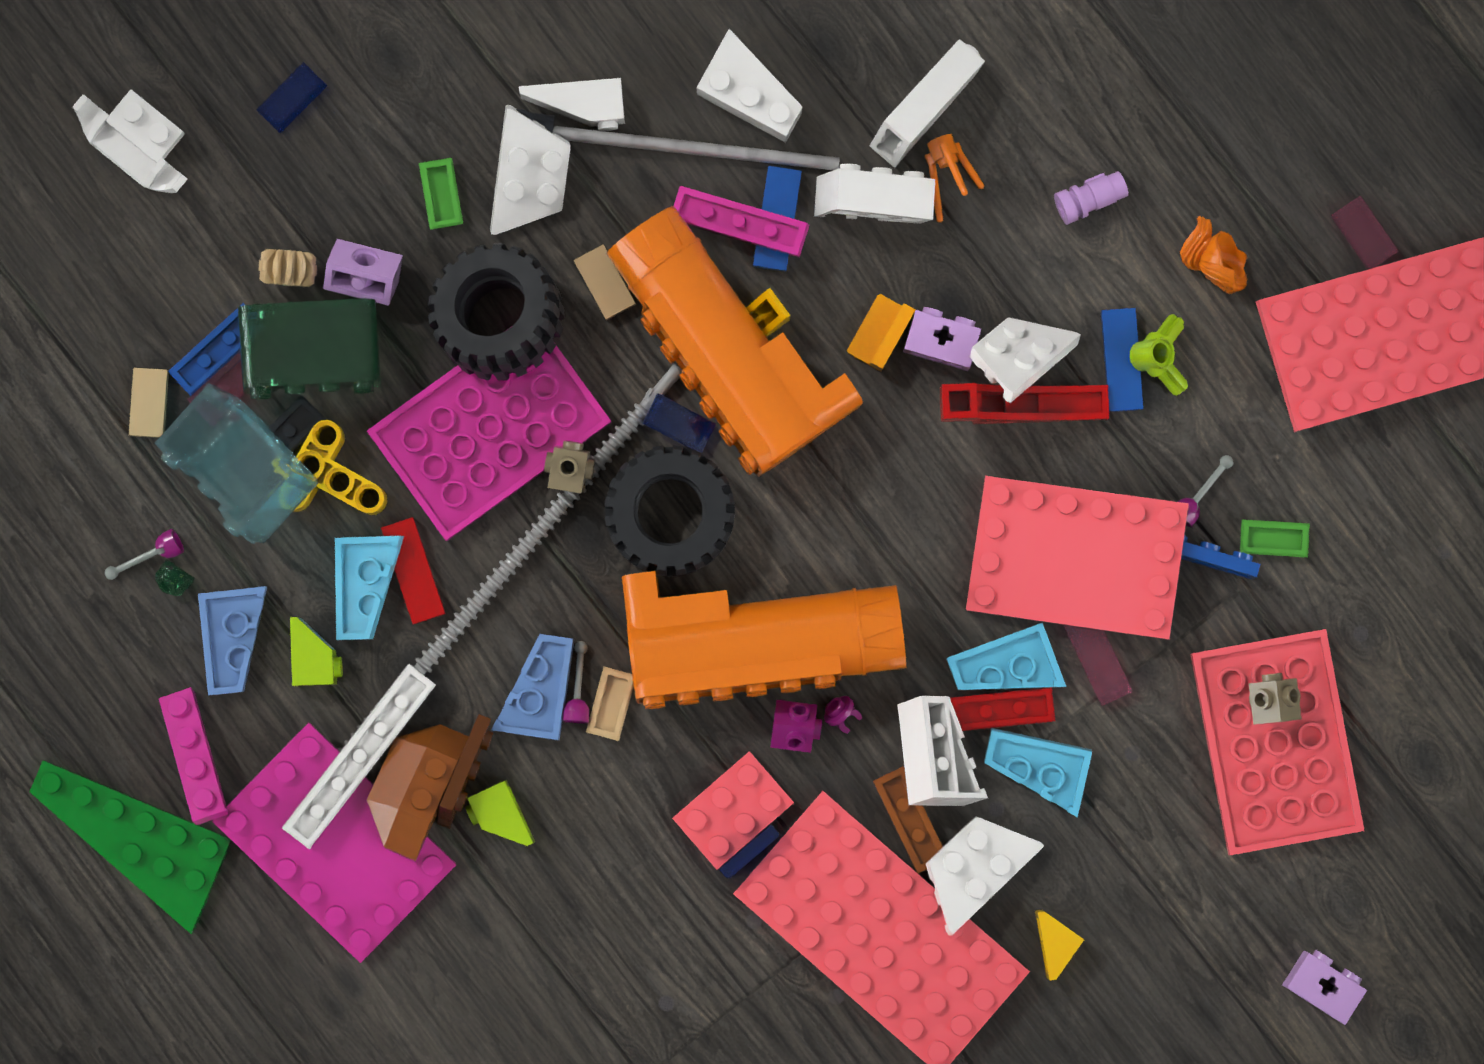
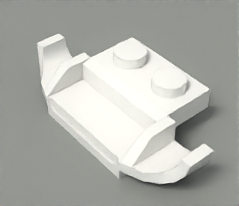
(134, 139)

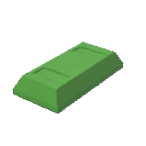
(441, 193)
(1274, 538)

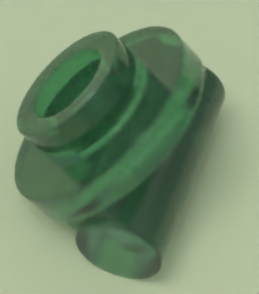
(173, 579)

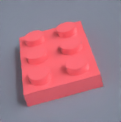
(733, 810)

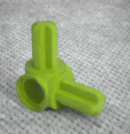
(1157, 355)

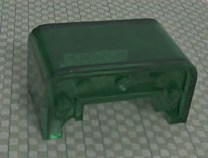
(309, 346)

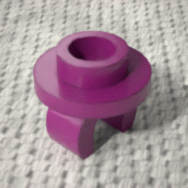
(838, 710)

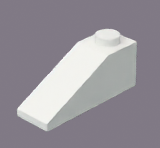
(587, 102)

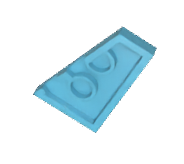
(362, 582)
(1008, 662)
(1043, 765)

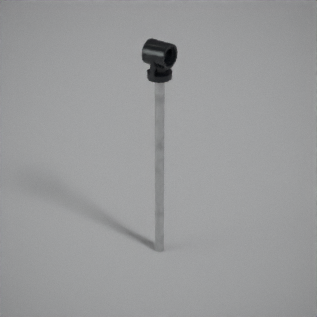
(683, 146)

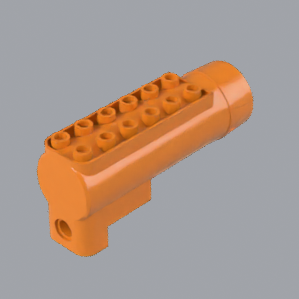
(750, 385)
(715, 649)

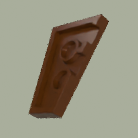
(466, 770)

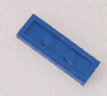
(779, 198)
(208, 355)
(1123, 380)

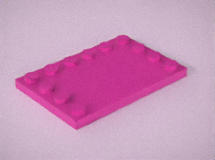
(481, 440)
(347, 874)

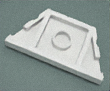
(528, 173)
(1021, 353)
(976, 867)

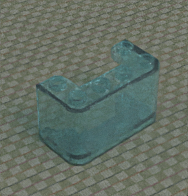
(236, 463)

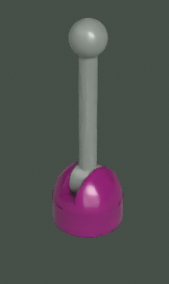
(1194, 510)
(166, 544)
(576, 709)

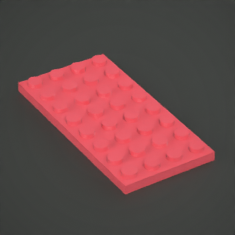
(1378, 335)
(880, 932)

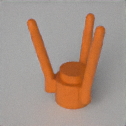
(946, 154)

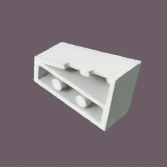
(748, 89)
(875, 194)
(934, 754)

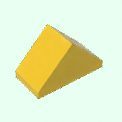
(768, 312)
(1057, 944)

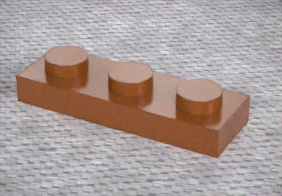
(909, 820)

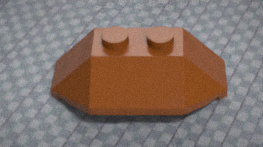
(412, 787)

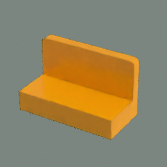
(880, 332)

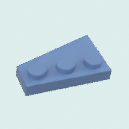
(229, 636)
(540, 692)

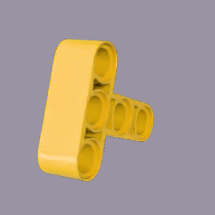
(329, 469)

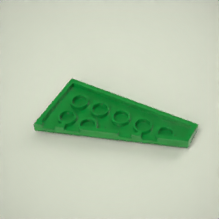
(149, 846)

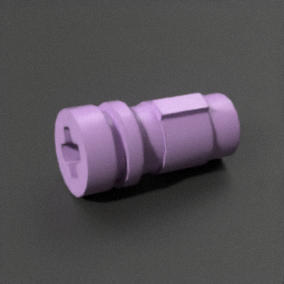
(1093, 195)

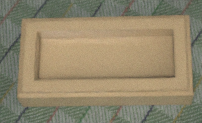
(604, 282)
(148, 402)
(611, 704)

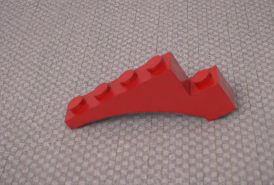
(1036, 404)

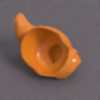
(1215, 257)

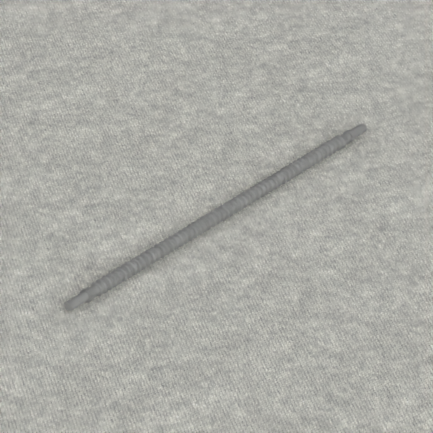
(539, 530)

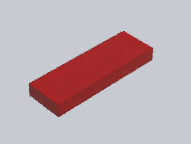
(415, 573)
(1004, 709)

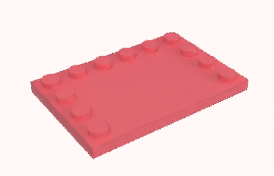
(1077, 557)
(1285, 777)

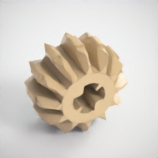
(287, 268)

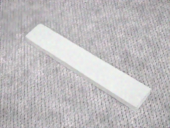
(358, 756)

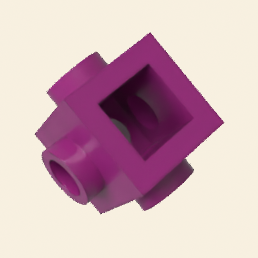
(795, 726)

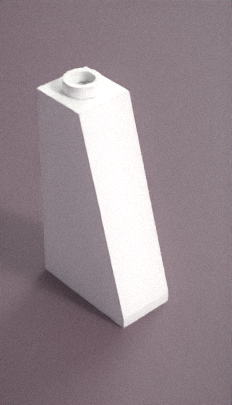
(926, 102)

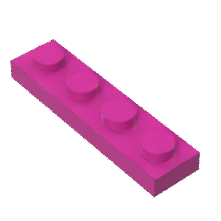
(741, 221)
(193, 756)

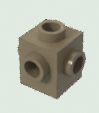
(560, 477)
(1274, 699)

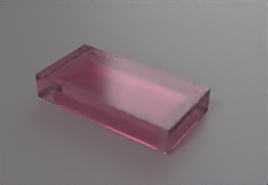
(1364, 233)

